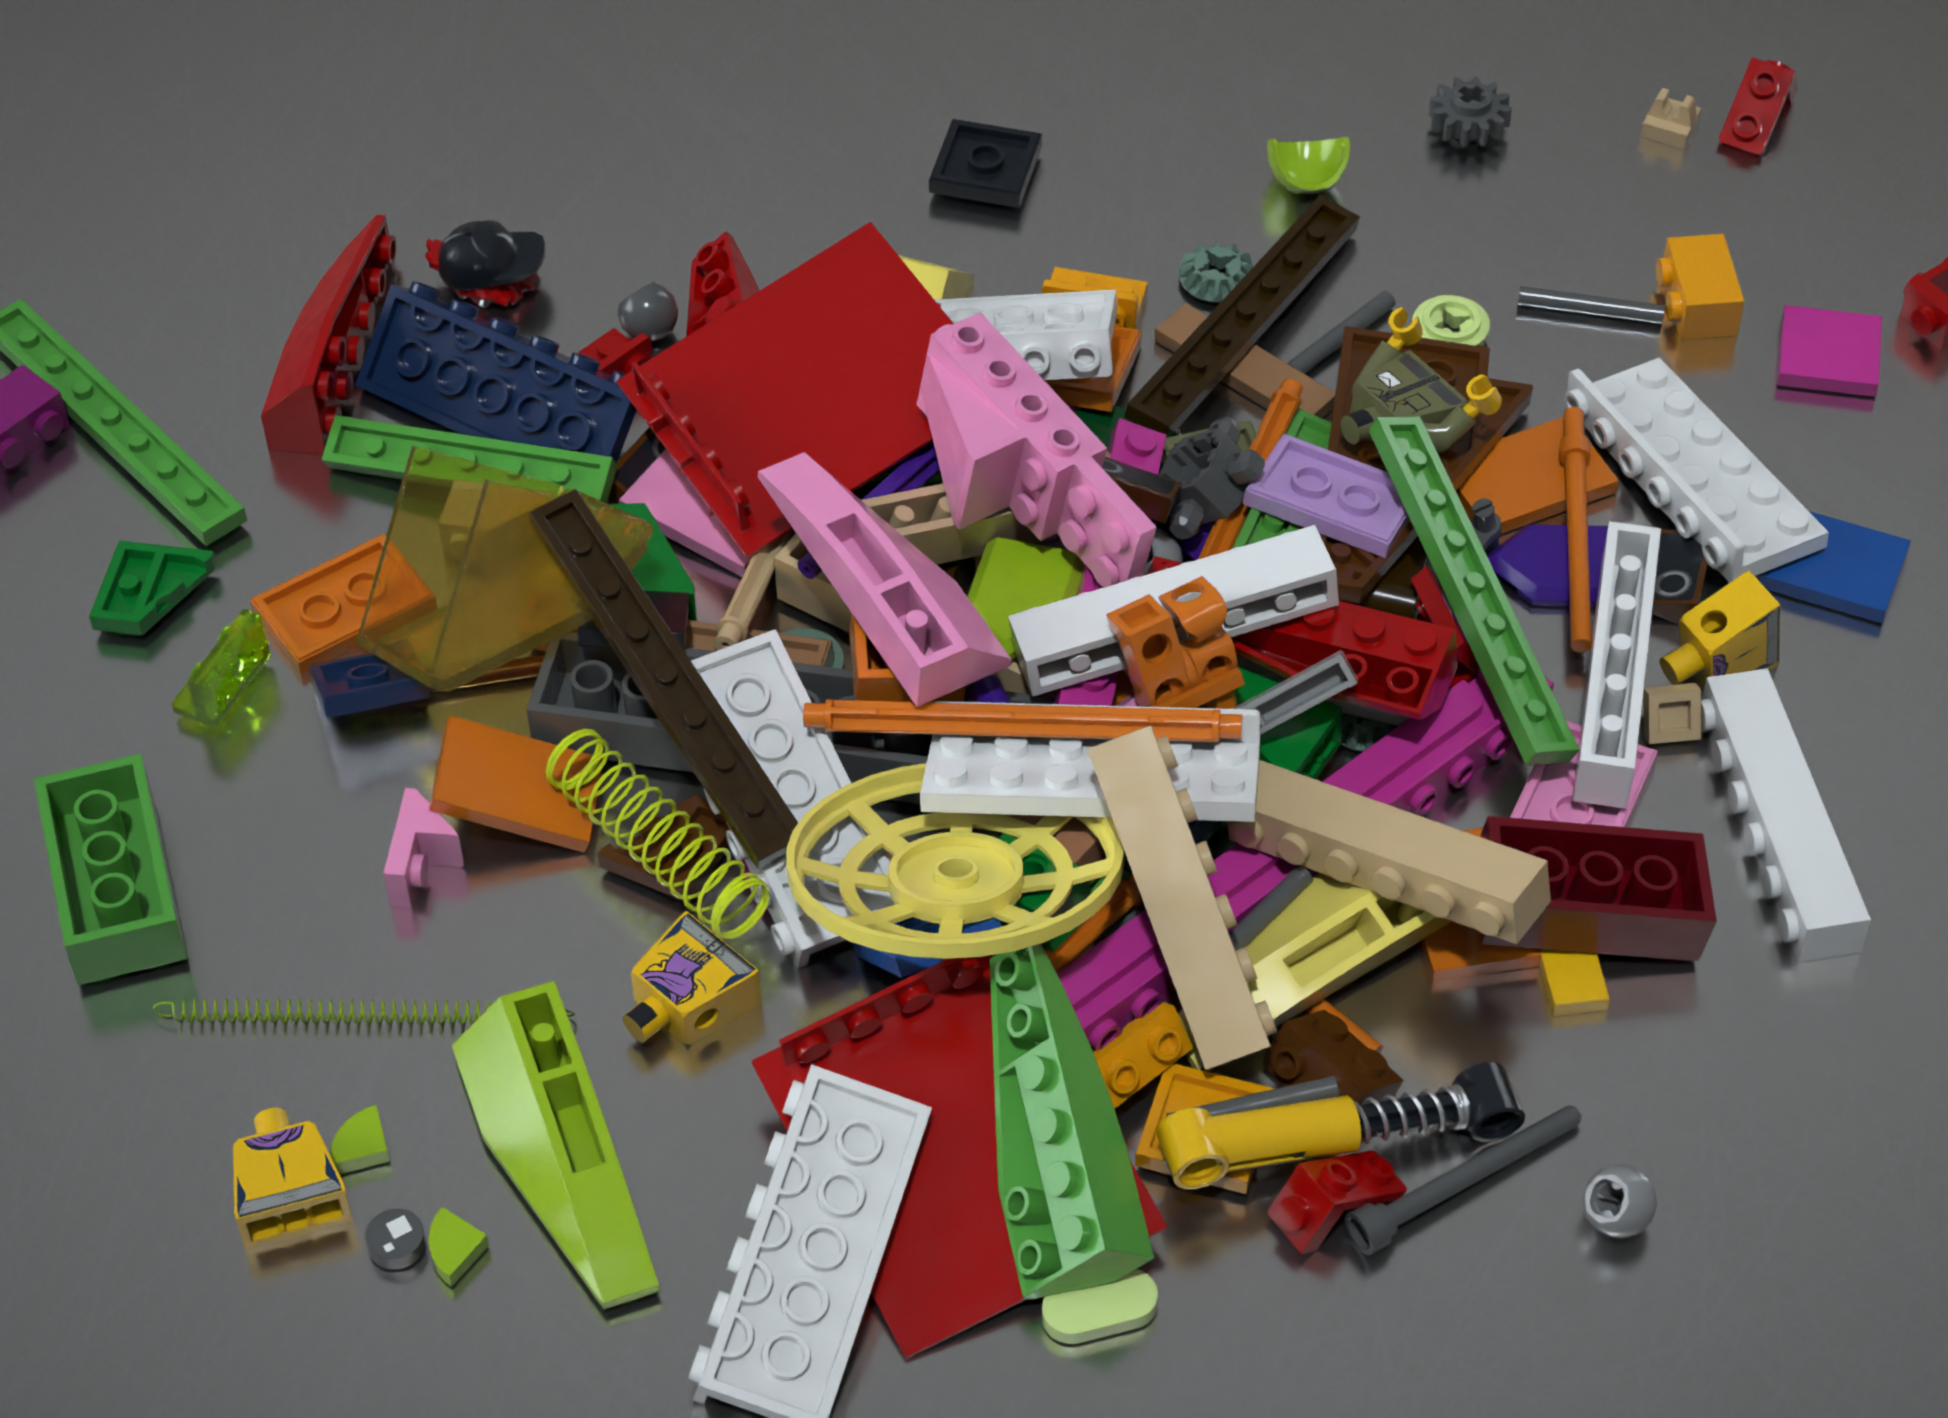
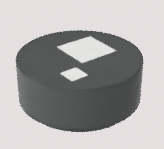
(395, 1238)

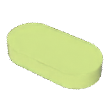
(1101, 1309)

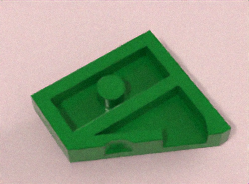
(146, 584)

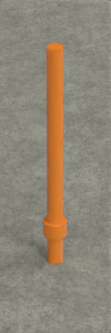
(1575, 457)

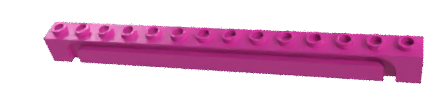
(1404, 769)

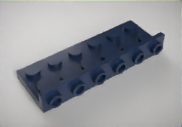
(489, 378)

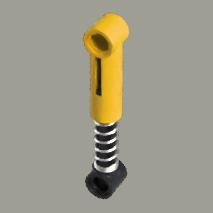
(1206, 1146)

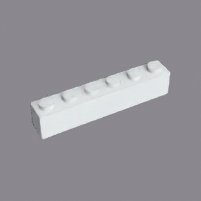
(1258, 583)
(1617, 666)
(1783, 817)

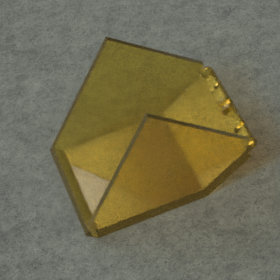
(469, 576)

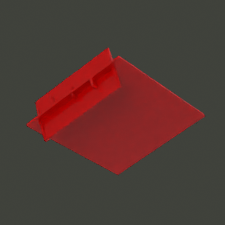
(803, 366)
(934, 1045)

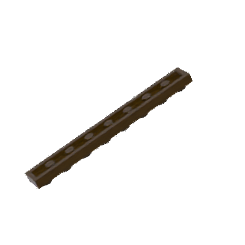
(1241, 317)
(665, 677)

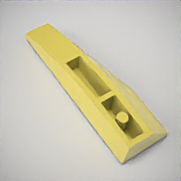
(1325, 943)

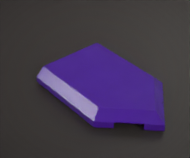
(1538, 563)

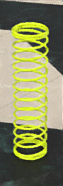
(729, 892)

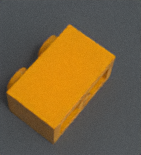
(1700, 286)

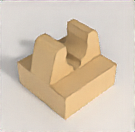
(1671, 120)
(1672, 713)

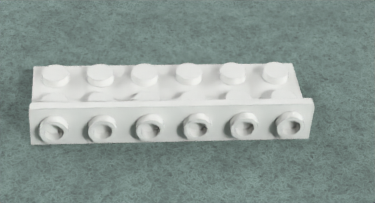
(1054, 332)
(1695, 469)
(766, 706)
(1060, 780)
(811, 1248)

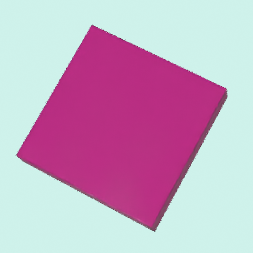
(1830, 350)

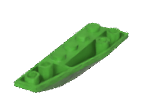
(1058, 1139)

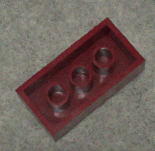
(1615, 888)

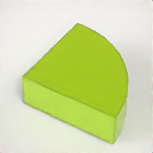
(359, 1142)
(454, 1245)

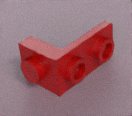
(1758, 106)
(1927, 304)
(1327, 1187)

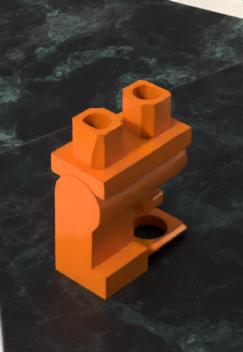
(1172, 672)

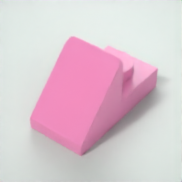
(418, 841)

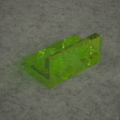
(225, 671)

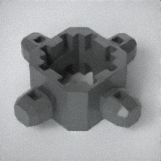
(1211, 475)

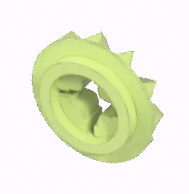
(1458, 313)

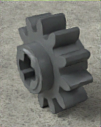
(1470, 111)

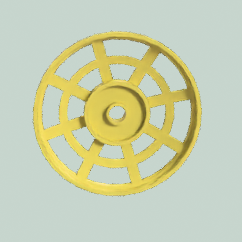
(946, 875)

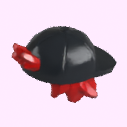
(487, 262)

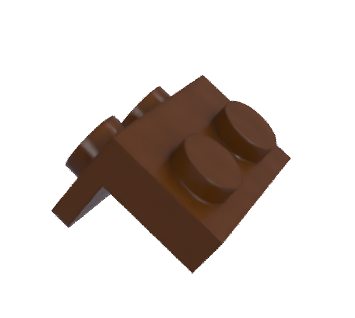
(1323, 1047)

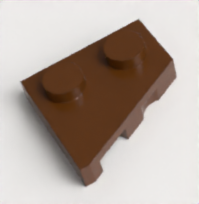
(699, 811)

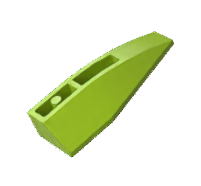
(553, 1138)

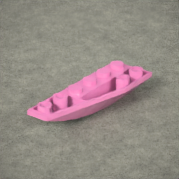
(892, 589)

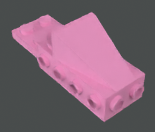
(1021, 447)

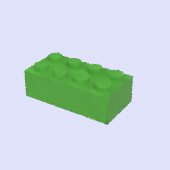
(109, 869)

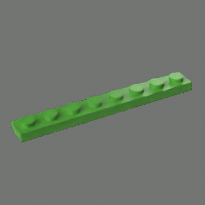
(120, 426)
(1474, 591)

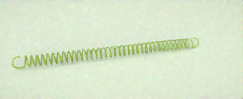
(320, 1014)

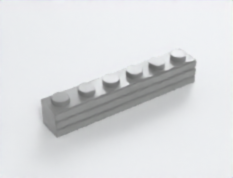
(1302, 691)

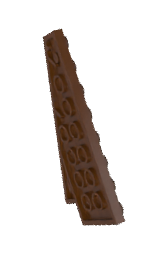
(1457, 364)

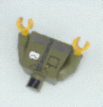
(1407, 387)

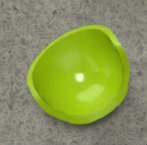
(1308, 165)

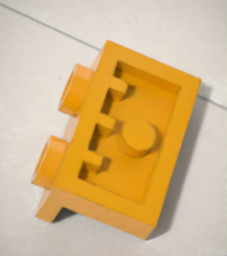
(1130, 292)
(1142, 1052)

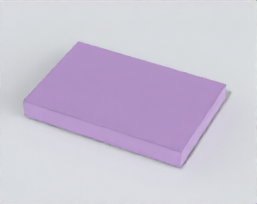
(1332, 493)

